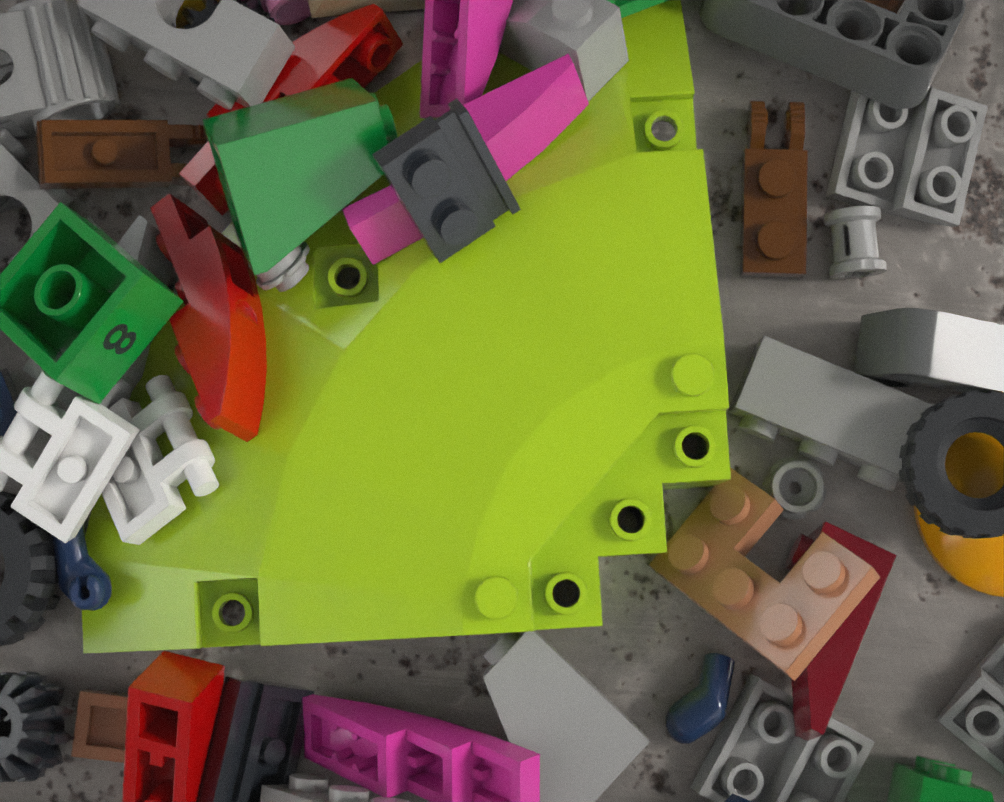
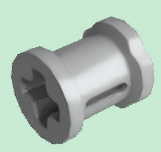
(854, 242)

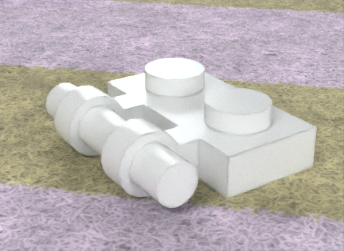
(73, 466)
(144, 485)

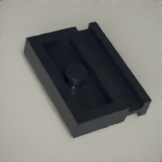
(447, 181)
(253, 740)

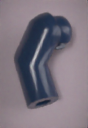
(80, 575)
(705, 704)

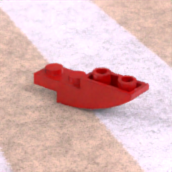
(344, 48)
(221, 322)

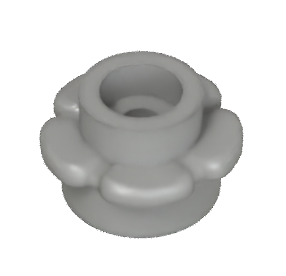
(287, 271)
(807, 475)

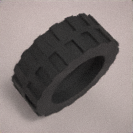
(925, 470)

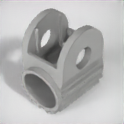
(52, 67)

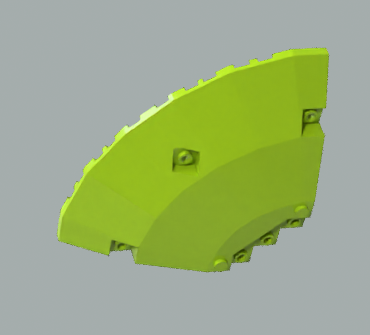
(463, 419)

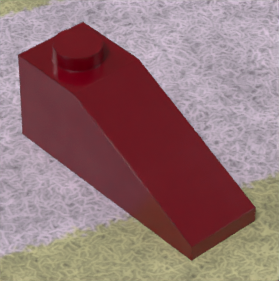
(823, 679)

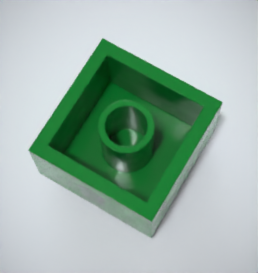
(81, 304)

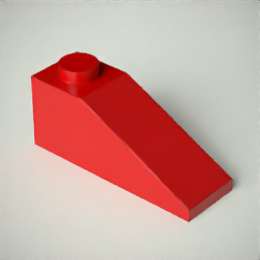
(170, 728)

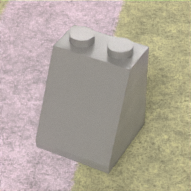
(560, 716)

